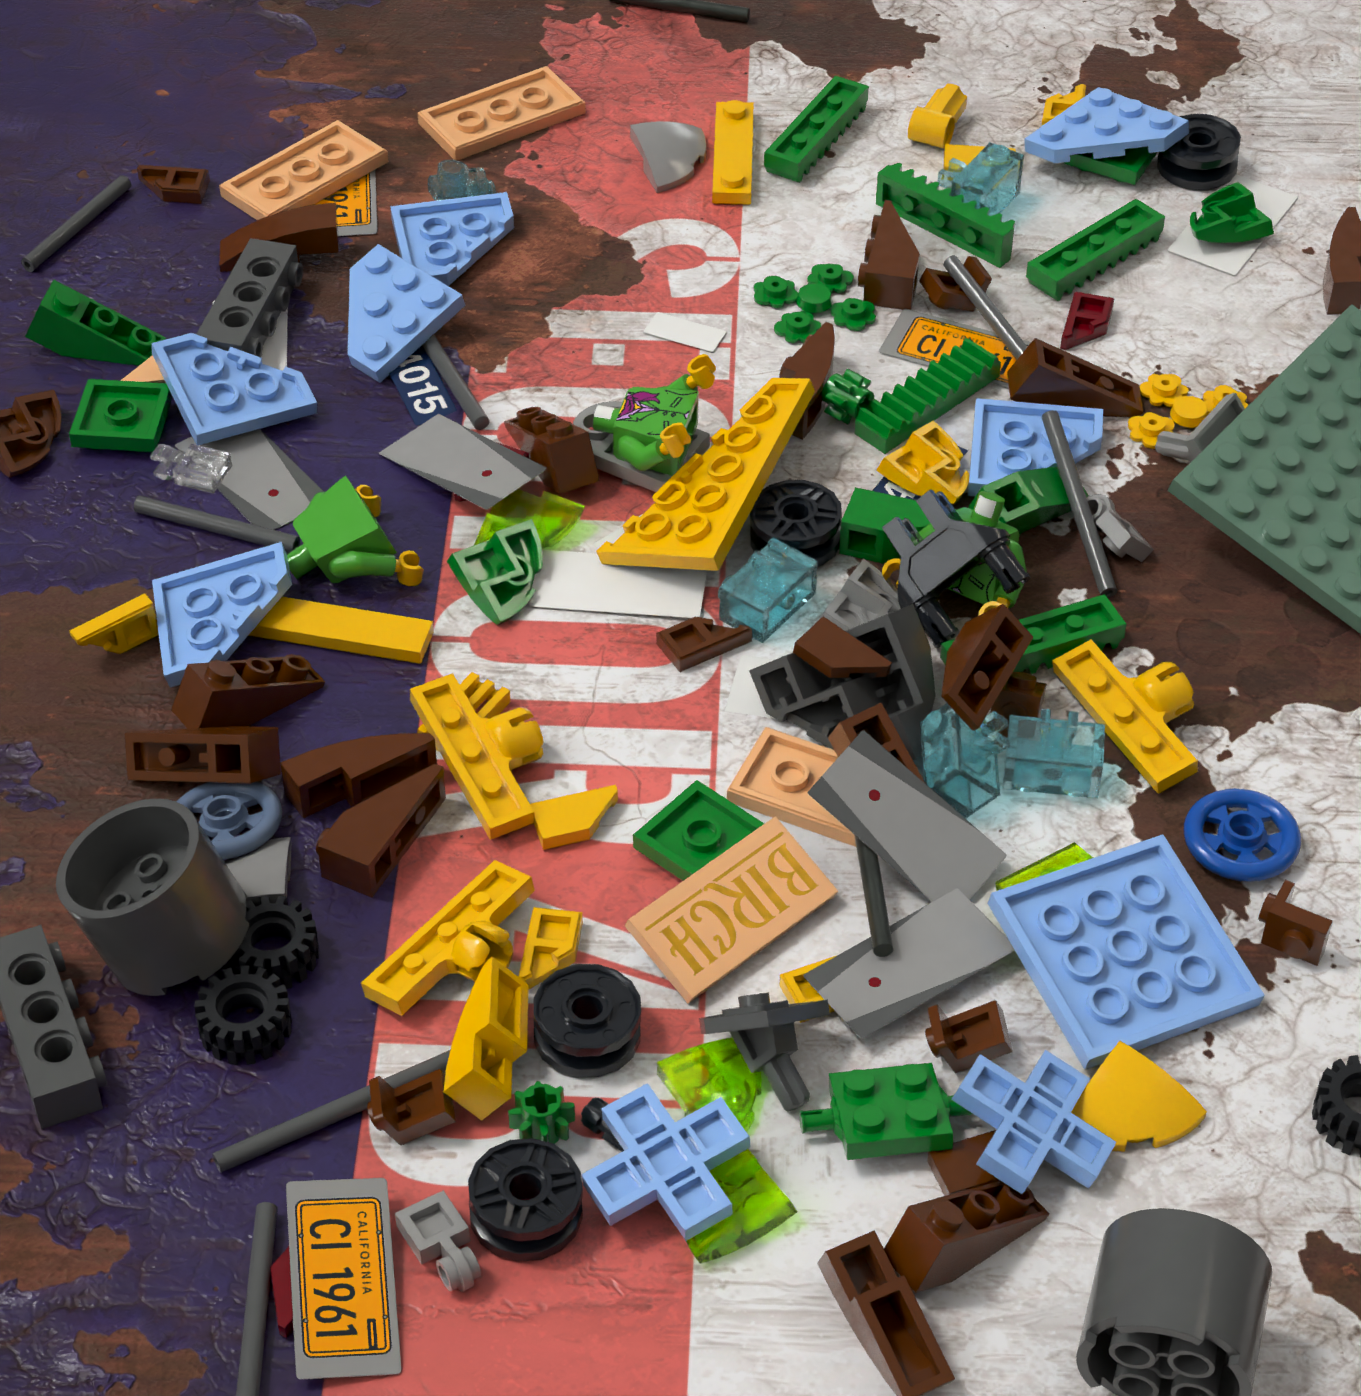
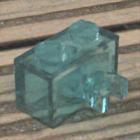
(989, 179)
(768, 589)
(1054, 755)
(960, 761)

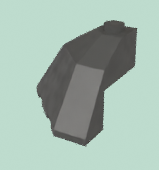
(817, 703)

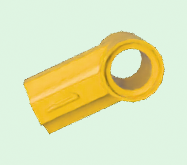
(937, 120)

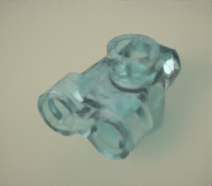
(457, 180)

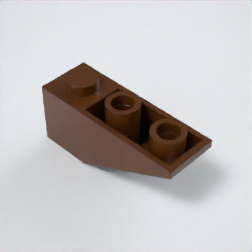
(890, 262)
(555, 445)
(242, 690)
(959, 1231)

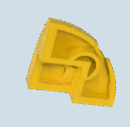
(927, 463)
(1137, 1101)

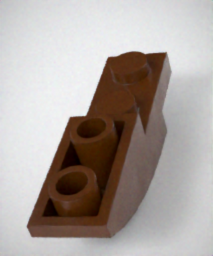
(812, 362)

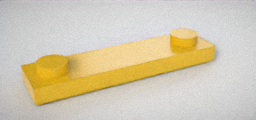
(733, 153)

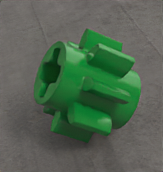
(846, 395)
(542, 1113)

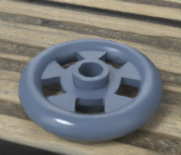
(226, 815)

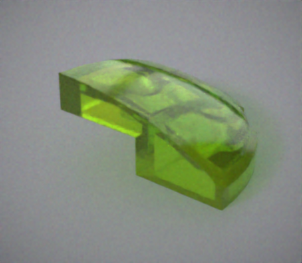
(551, 515)
(712, 1072)
(756, 1208)

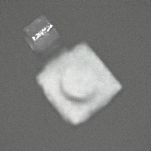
(196, 468)

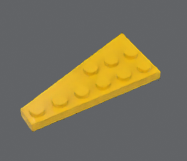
(713, 494)

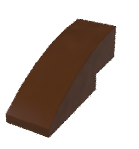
(308, 227)
(1343, 265)
(354, 769)
(885, 1316)

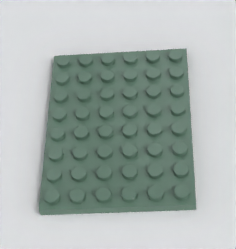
(1291, 472)

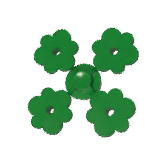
(814, 298)

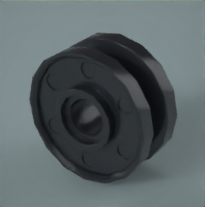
(1204, 156)
(800, 516)
(587, 1020)
(525, 1227)

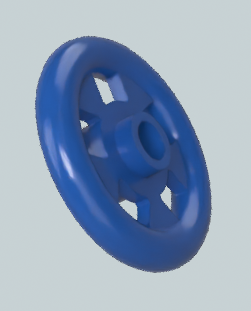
(1242, 834)

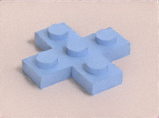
(1033, 1121)
(666, 1161)

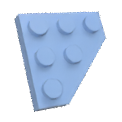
(1105, 126)
(451, 233)
(393, 311)
(228, 390)
(1013, 438)
(216, 606)

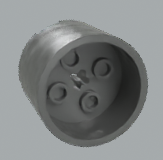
(153, 896)
(1175, 1307)

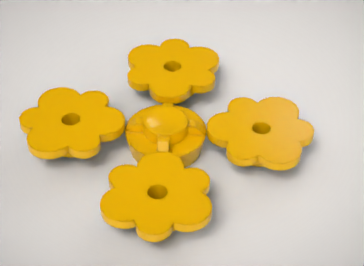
(1185, 410)

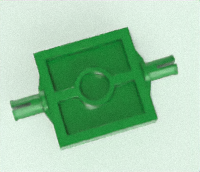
(886, 1112)

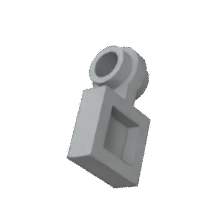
(1120, 533)
(437, 1230)

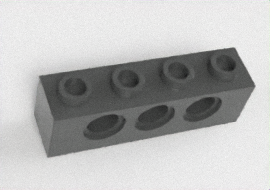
(253, 297)
(44, 1030)

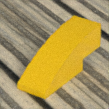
(488, 1040)

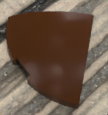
(28, 431)

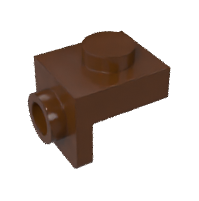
(944, 290)
(1020, 697)
(1293, 929)
(968, 1035)
(410, 1108)

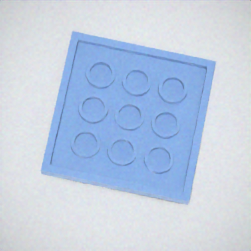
(1124, 950)

